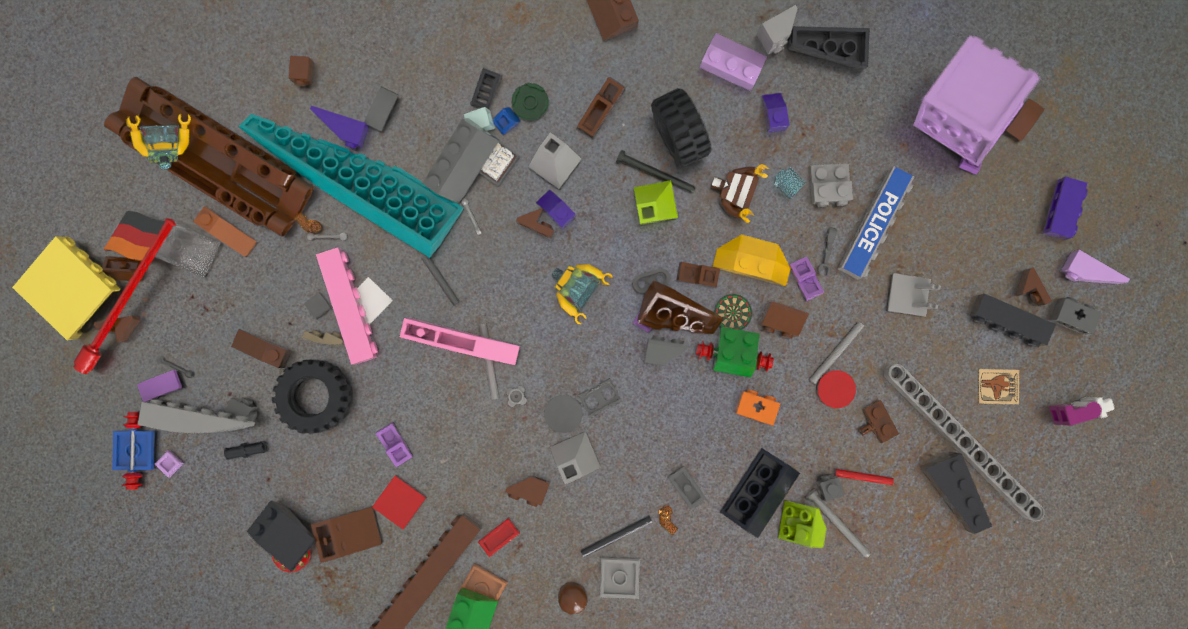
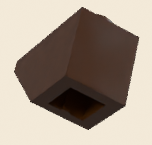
(531, 489)

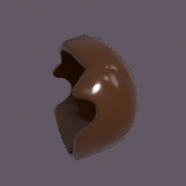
(572, 598)

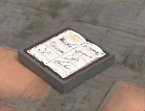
(499, 163)

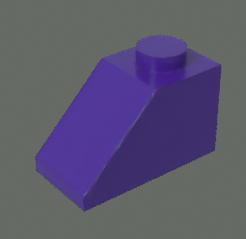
(775, 112)
(556, 209)

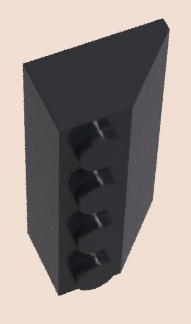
(760, 493)

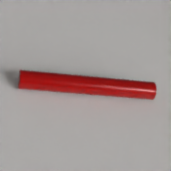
(864, 477)

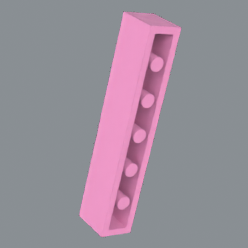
(347, 306)

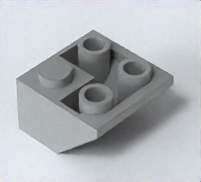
(554, 161)
(575, 457)

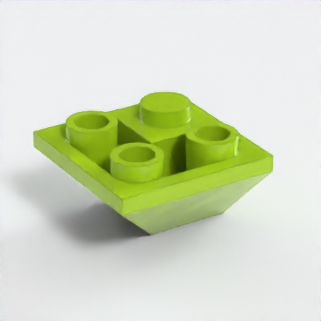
(655, 202)
(802, 525)

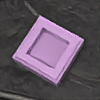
(169, 463)

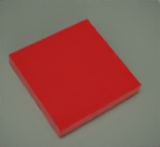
(399, 502)

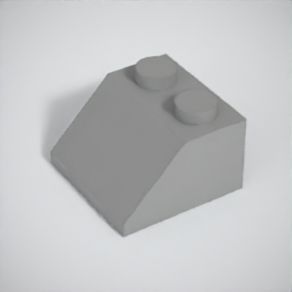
(776, 31)

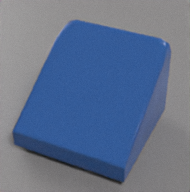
(506, 120)

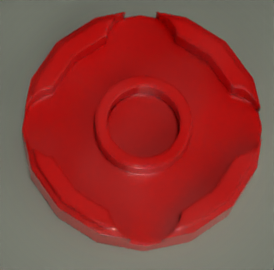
(836, 389)

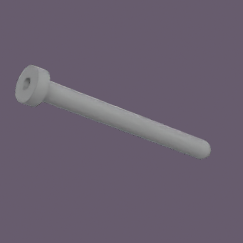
(813, 496)

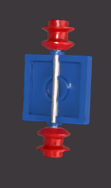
(133, 451)

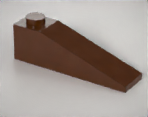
(670, 309)

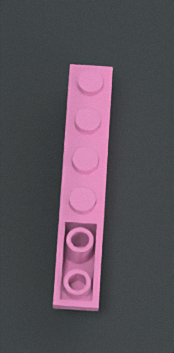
(459, 341)

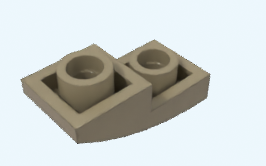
(329, 338)

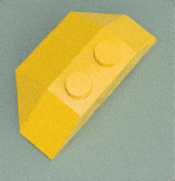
(753, 259)

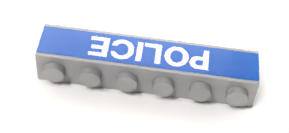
(876, 222)

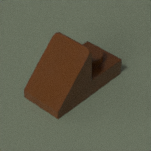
(531, 221)
(1031, 282)
(122, 327)

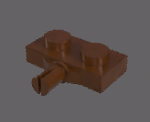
(878, 422)

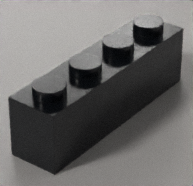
(1012, 320)

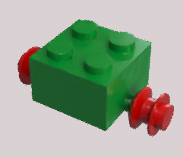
(736, 352)

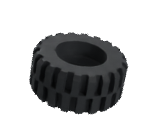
(681, 127)
(286, 396)

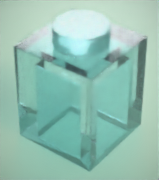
(789, 182)

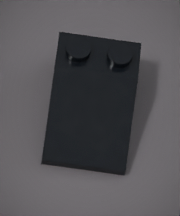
(281, 535)

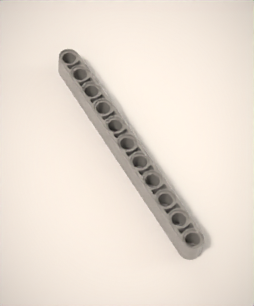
(972, 445)

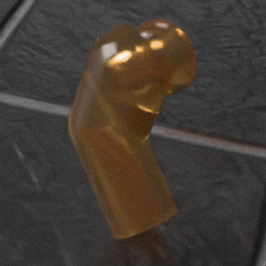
(308, 225)
(665, 520)

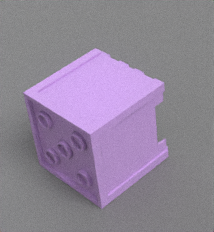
(974, 100)

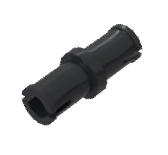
(244, 450)

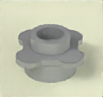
(511, 395)

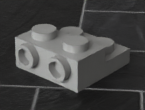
(830, 184)

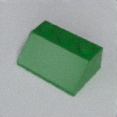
(471, 611)

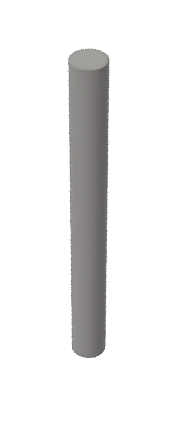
(837, 352)
(489, 367)

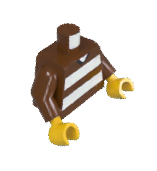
(738, 190)

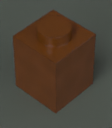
(301, 70)

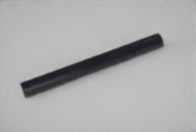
(616, 536)

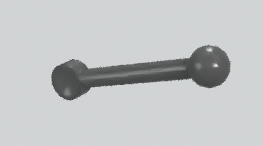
(160, 359)

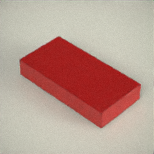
(499, 537)

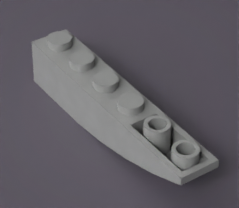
(187, 419)

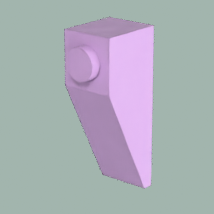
(1088, 269)

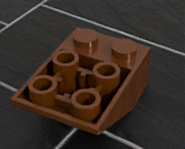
(346, 534)

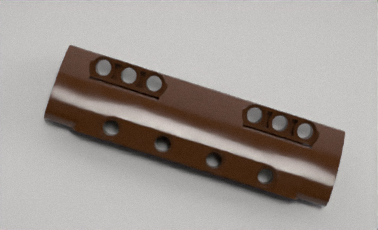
(213, 161)

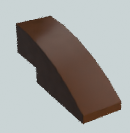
(601, 106)

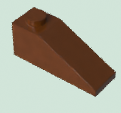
(261, 349)

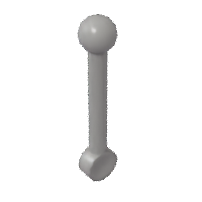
(464, 202)
(342, 236)

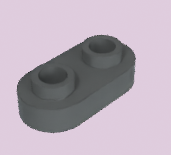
(648, 278)

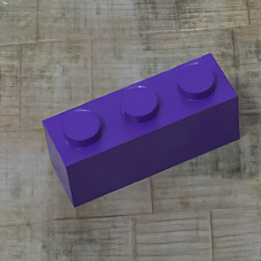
(1065, 208)

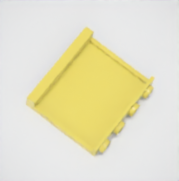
(65, 286)

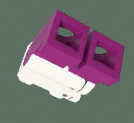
(1080, 411)

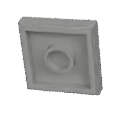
(619, 577)

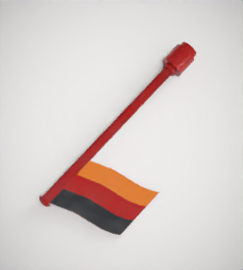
(136, 239)

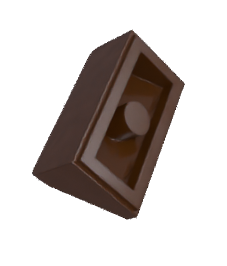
(120, 268)

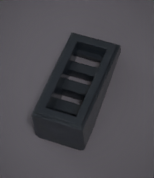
(484, 72)

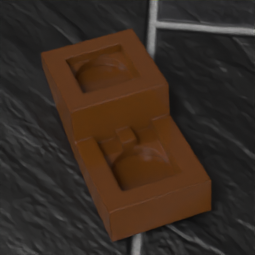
(1025, 119)
(698, 274)

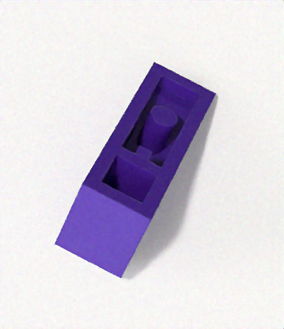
(347, 129)

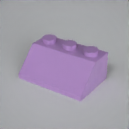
(733, 62)

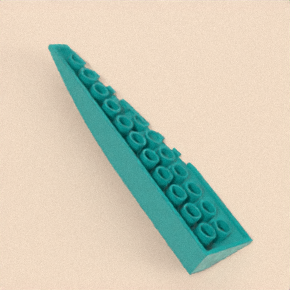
(369, 187)

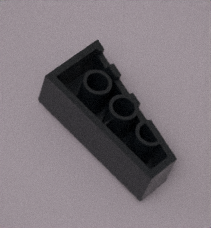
(833, 44)
(958, 489)

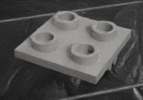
(910, 295)

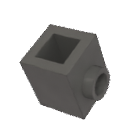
(241, 407)
(830, 487)

